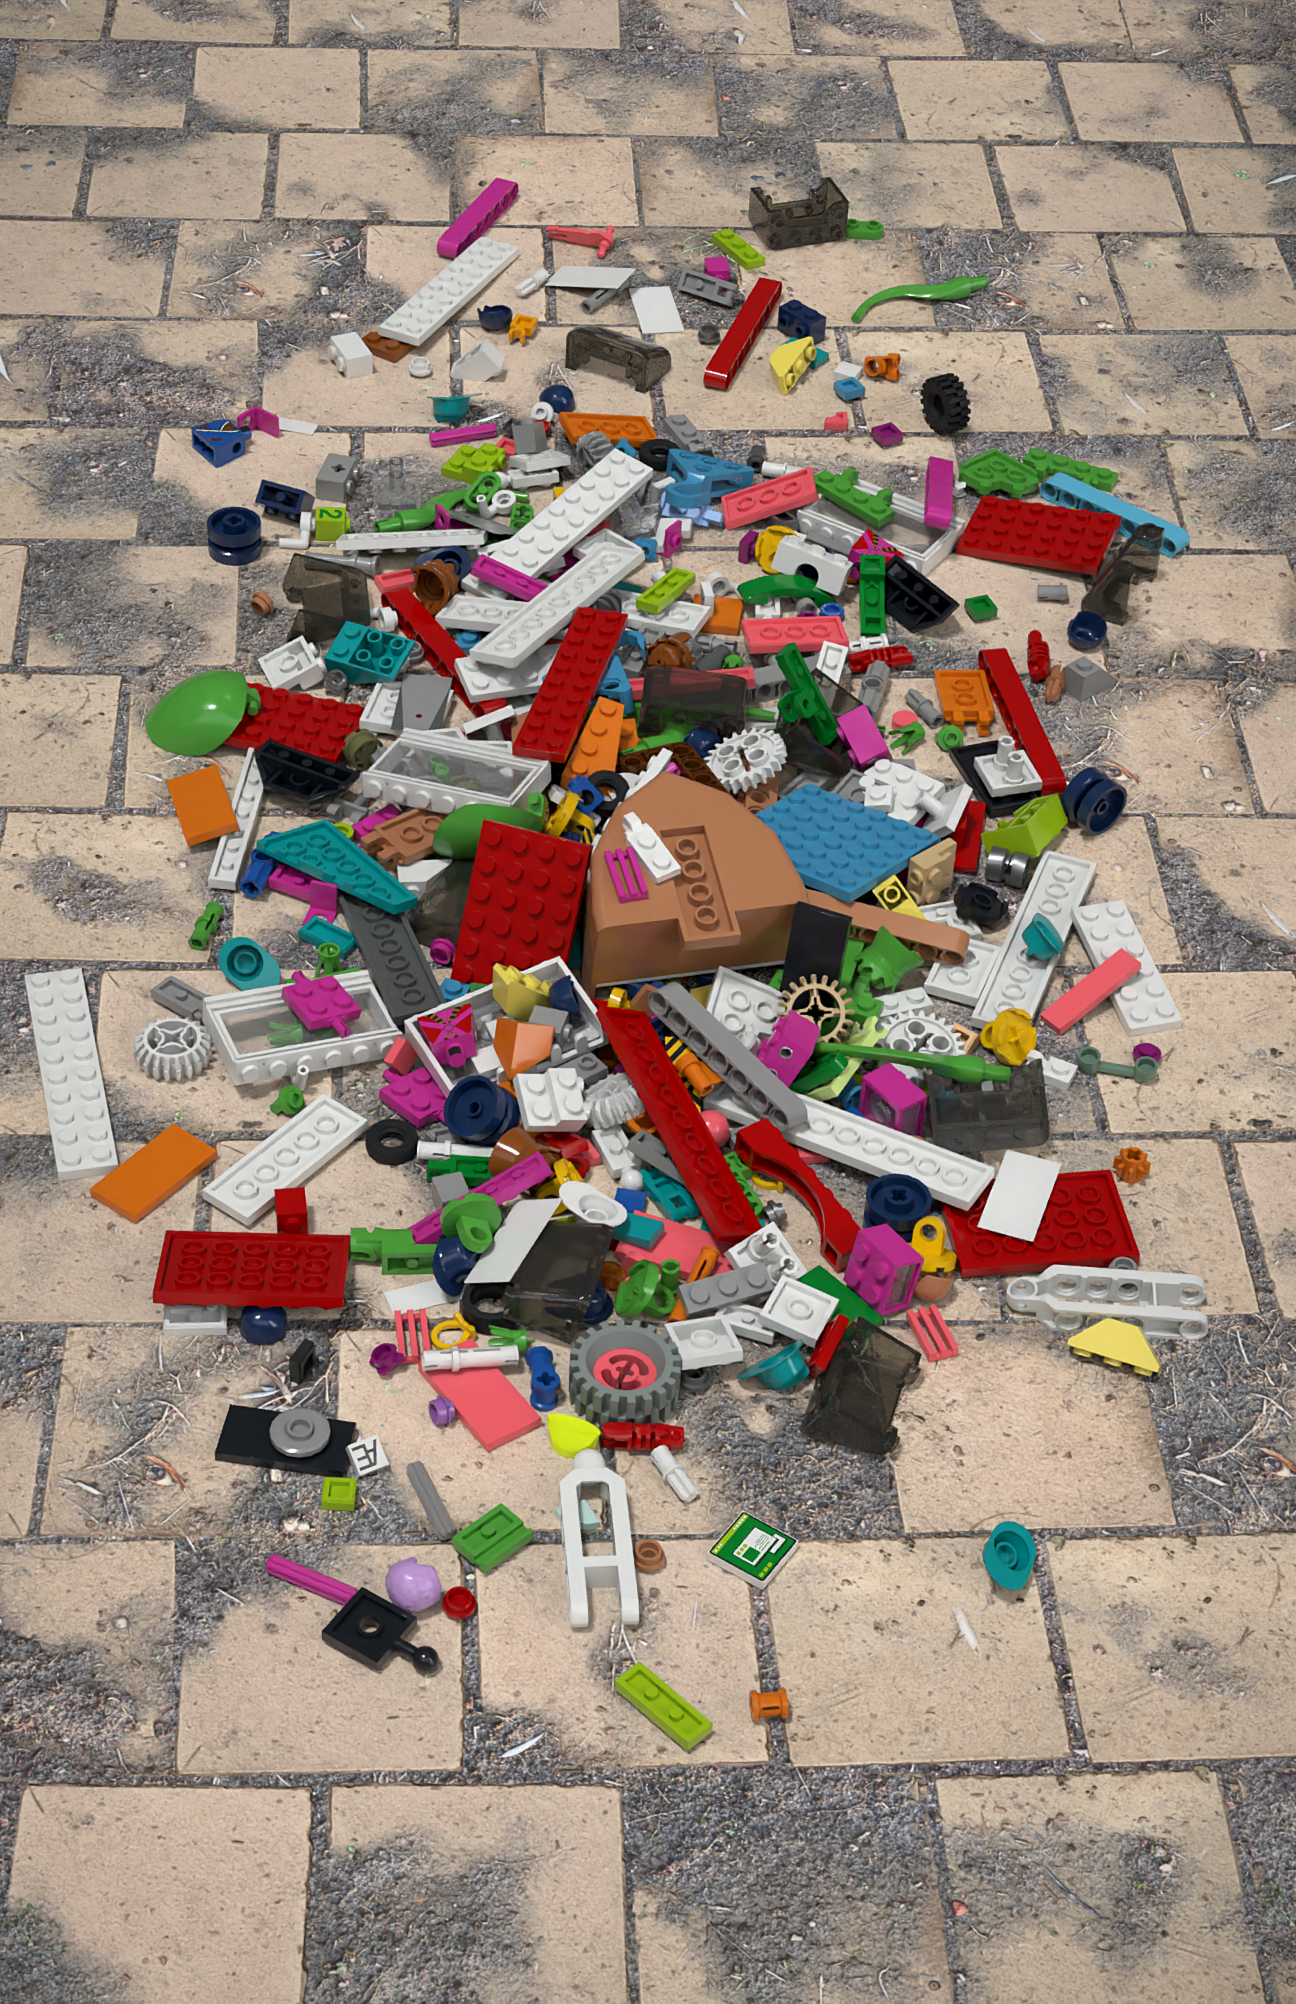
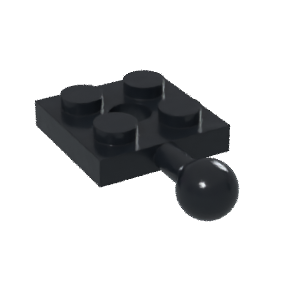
(376, 1647)

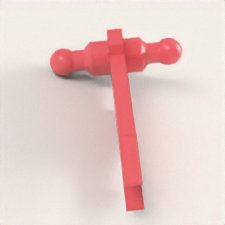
(584, 237)

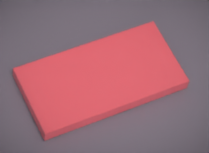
(769, 498)
(808, 633)
(681, 1244)
(484, 1402)

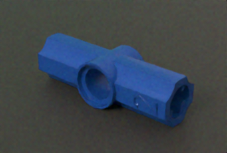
(257, 874)

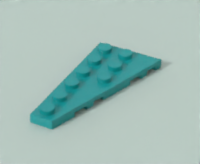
(337, 860)

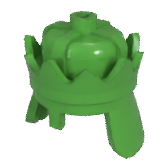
(886, 961)

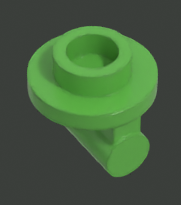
(949, 737)
(289, 1101)

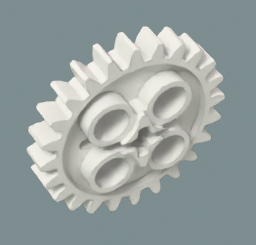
(762, 750)
(910, 1034)

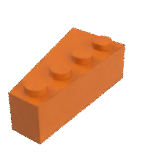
(597, 744)

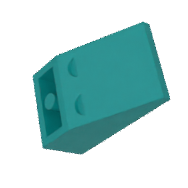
(368, 654)

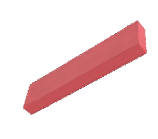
(1090, 991)

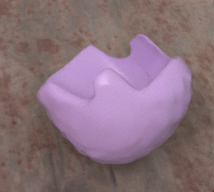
(412, 1585)

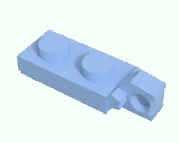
(700, 516)

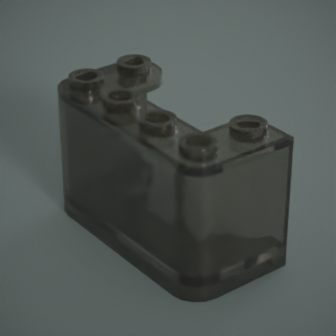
(801, 221)

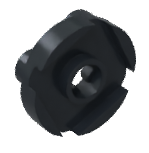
(980, 905)

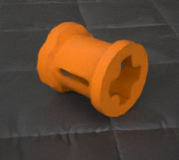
(768, 1704)

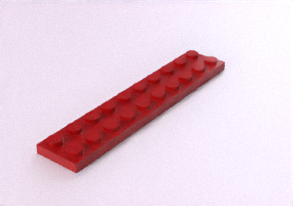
(570, 685)
(679, 1124)

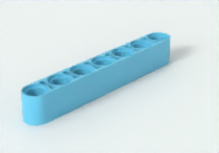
(1070, 492)

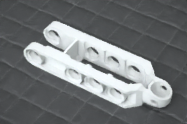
(1150, 1289)
(597, 1571)

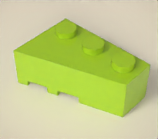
(1031, 828)

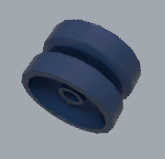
(234, 536)
(1093, 801)
(480, 1111)
(898, 1203)

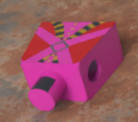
(870, 544)
(450, 1034)

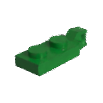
(473, 1168)

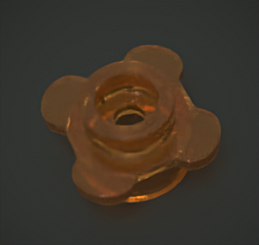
(612, 1275)

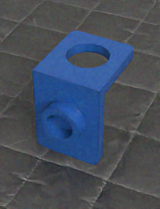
(582, 783)

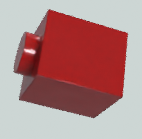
(291, 1210)

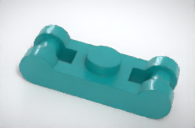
(667, 1193)

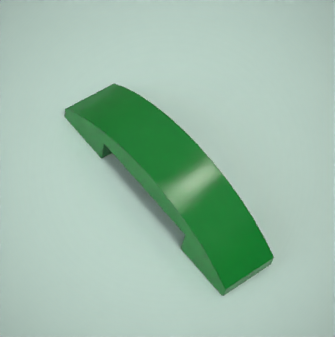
(760, 589)
(871, 595)

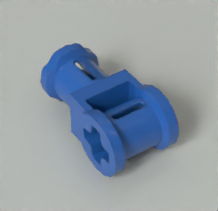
(543, 1379)

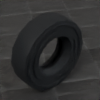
(656, 446)
(610, 779)
(391, 1128)

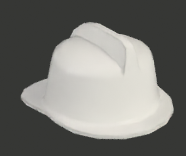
(591, 1205)

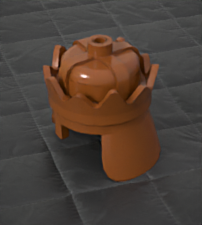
(435, 584)
(670, 652)
(517, 1146)

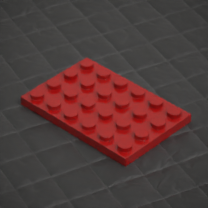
(1039, 535)
(299, 722)
(520, 901)
(1079, 1227)
(252, 1269)

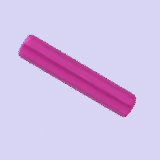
(462, 434)
(310, 1579)

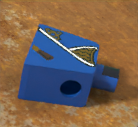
(220, 441)

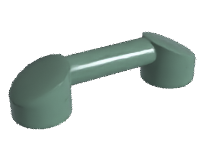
(1144, 1069)

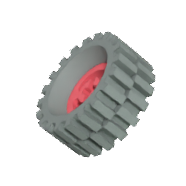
(601, 1367)

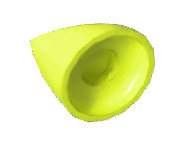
(571, 1434)

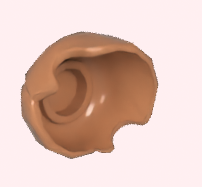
(932, 1287)

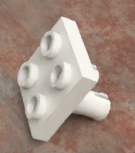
(1007, 770)
(773, 1249)

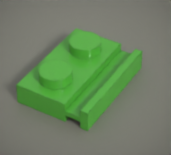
(492, 1538)

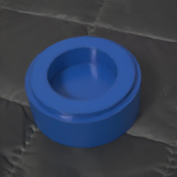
(832, 609)

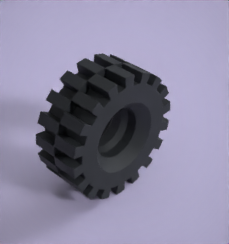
(945, 404)

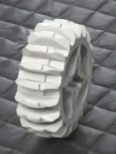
(172, 1048)
(612, 1101)

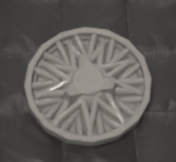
(300, 1432)

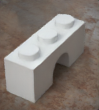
(831, 568)

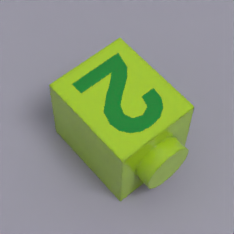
(331, 523)

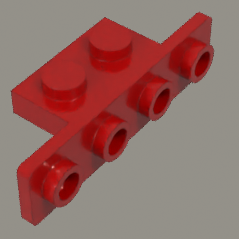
(968, 836)

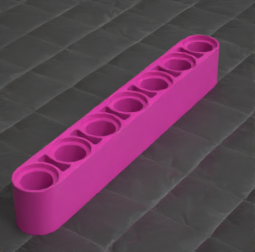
(477, 218)
(938, 493)

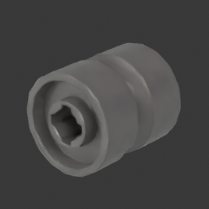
(998, 863)

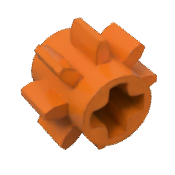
(1131, 1165)

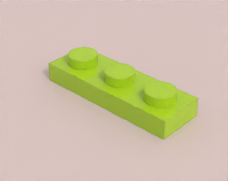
(738, 249)
(665, 590)
(663, 1706)

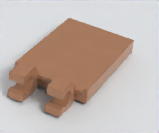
(403, 838)

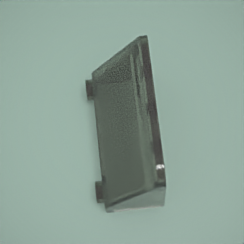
(329, 597)
(988, 1118)

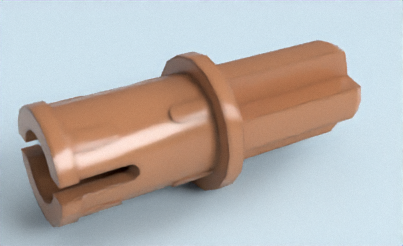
(1054, 683)

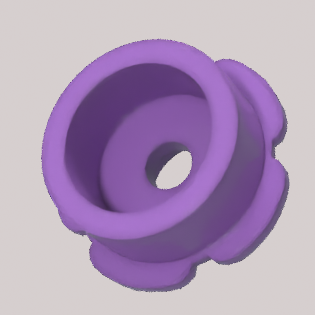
(441, 1411)

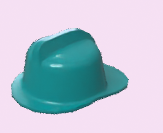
(451, 408)
(1042, 938)
(248, 964)
(781, 1369)
(1009, 1555)

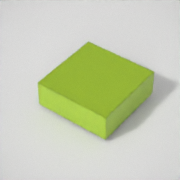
(339, 1494)

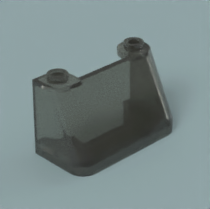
(643, 360)
(1130, 563)
(801, 743)
(558, 1278)
(861, 1390)

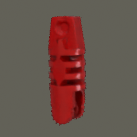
(892, 656)
(1037, 656)
(641, 1436)

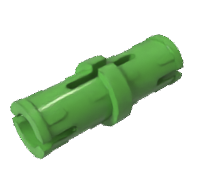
(205, 926)

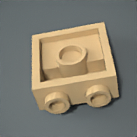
(931, 872)

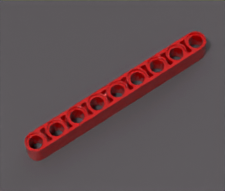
(742, 333)
(438, 646)
(1021, 718)

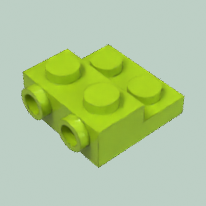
(471, 462)

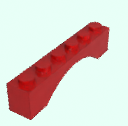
(768, 1153)

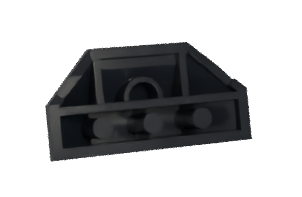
(914, 598)
(301, 774)

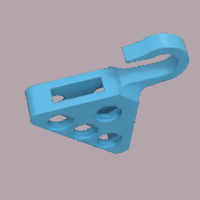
(696, 487)
(615, 682)

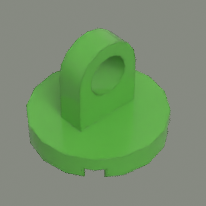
(470, 1217)
(640, 1292)

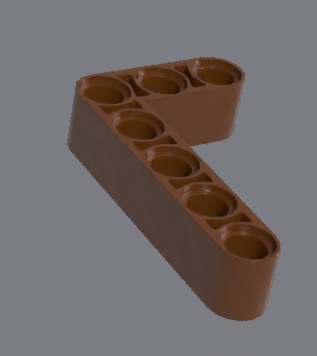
(685, 758)

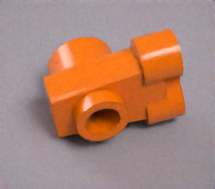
(887, 365)

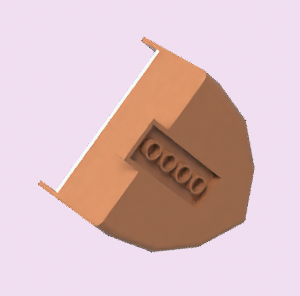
(722, 909)

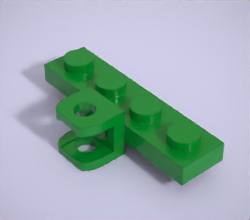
(805, 697)

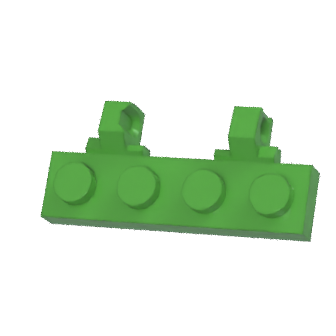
(1050, 464)
(841, 491)
(862, 1003)

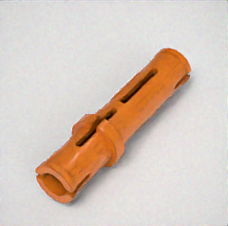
(705, 1261)

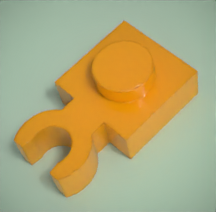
(522, 327)

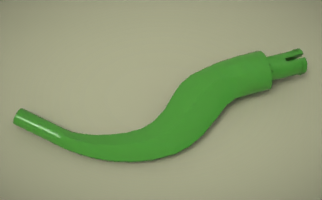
(951, 290)
(424, 516)
(676, 733)
(960, 1068)

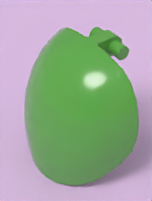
(201, 712)
(460, 831)

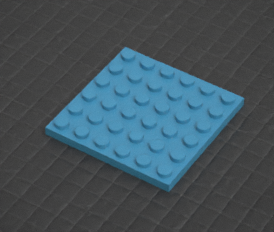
(841, 843)

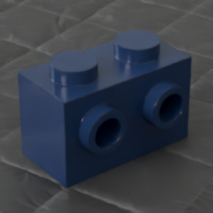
(801, 321)
(283, 499)

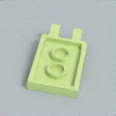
(866, 1037)

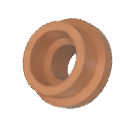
(262, 604)
(648, 1556)

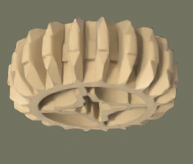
(839, 1012)

